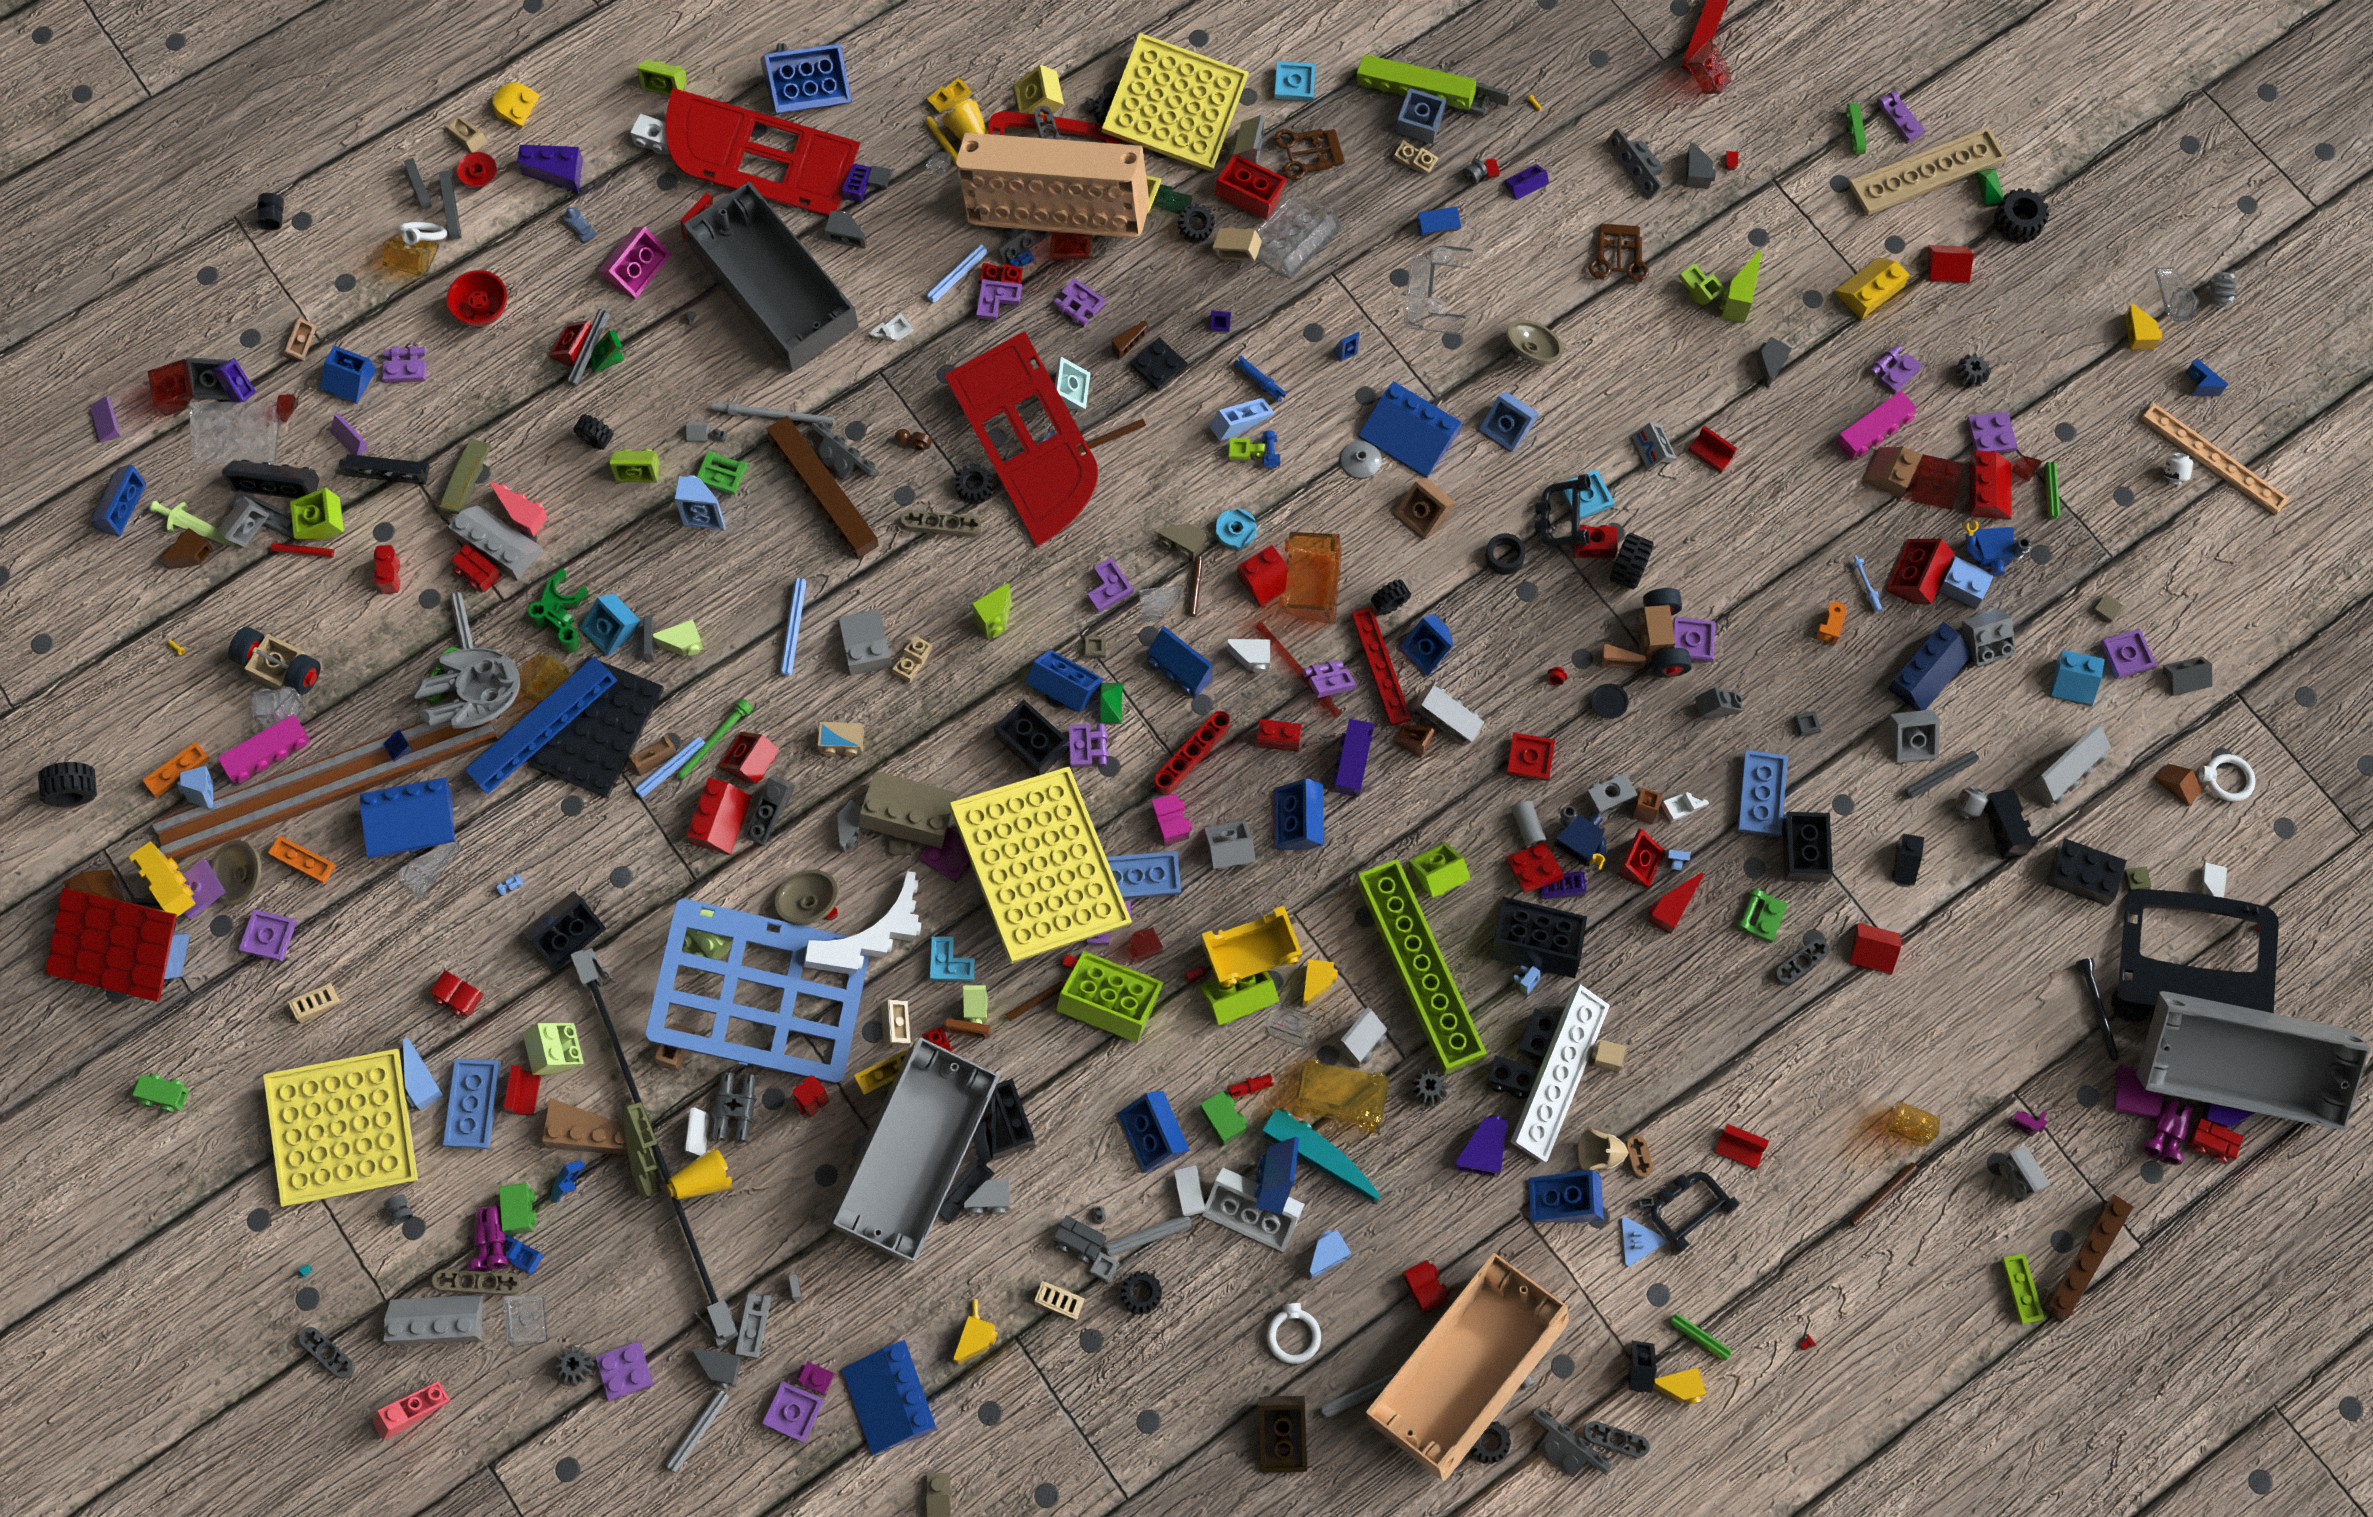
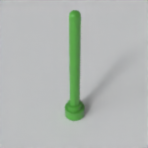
(742, 708)

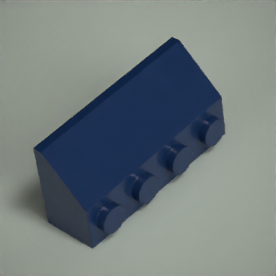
(1931, 668)

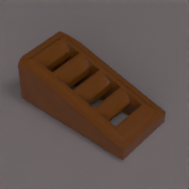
(1128, 339)

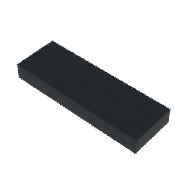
(963, 1189)

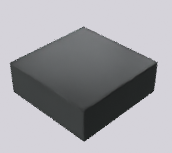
(879, 177)
(1807, 724)

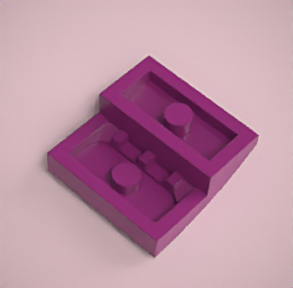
(2132, 1097)

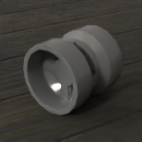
(398, 1209)

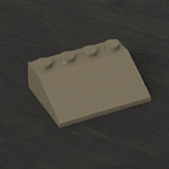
(907, 809)

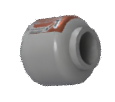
(1971, 802)

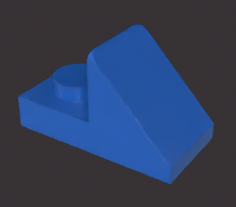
(2209, 382)

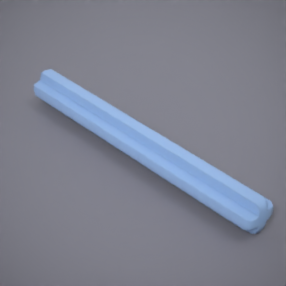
(793, 627)

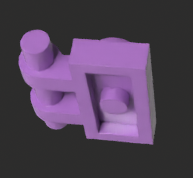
(1081, 296)
(404, 370)
(1900, 373)
(1329, 683)
(1080, 745)

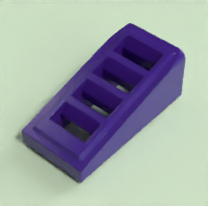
(856, 195)
(1571, 892)

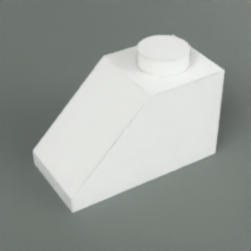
(1251, 653)

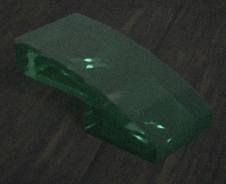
(1171, 200)

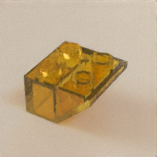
(409, 258)
(542, 677)
(1913, 1124)

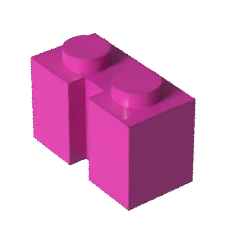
(1170, 819)

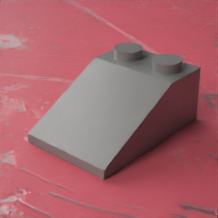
(865, 642)

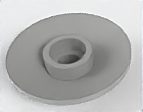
(1359, 467)

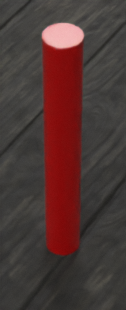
(302, 550)

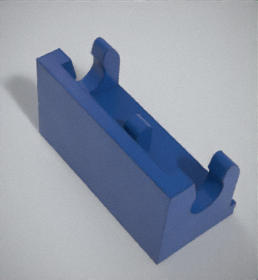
(1438, 220)

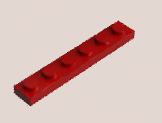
(1381, 666)

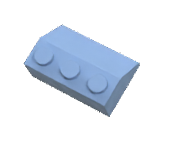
(697, 504)

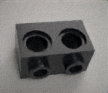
(1535, 1034)
(1513, 1071)

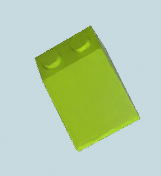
(1739, 296)

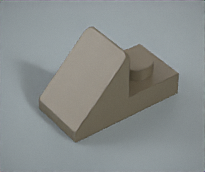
(938, 1495)

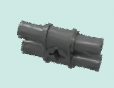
(726, 1099)

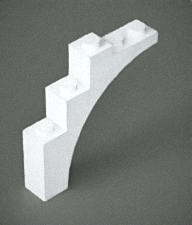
(846, 953)

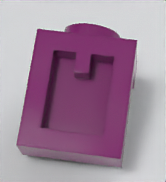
(2026, 1123)
(815, 1378)

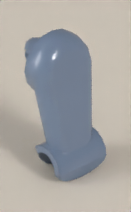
(577, 222)

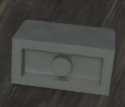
(2189, 675)

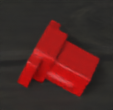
(1807, 1342)

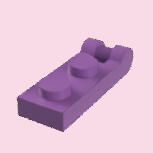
(1900, 116)

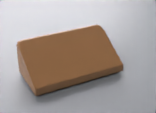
(299, 339)

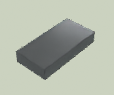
(648, 638)

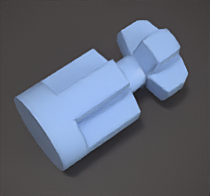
(512, 883)

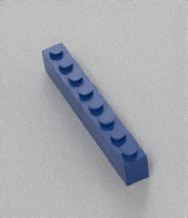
(541, 725)

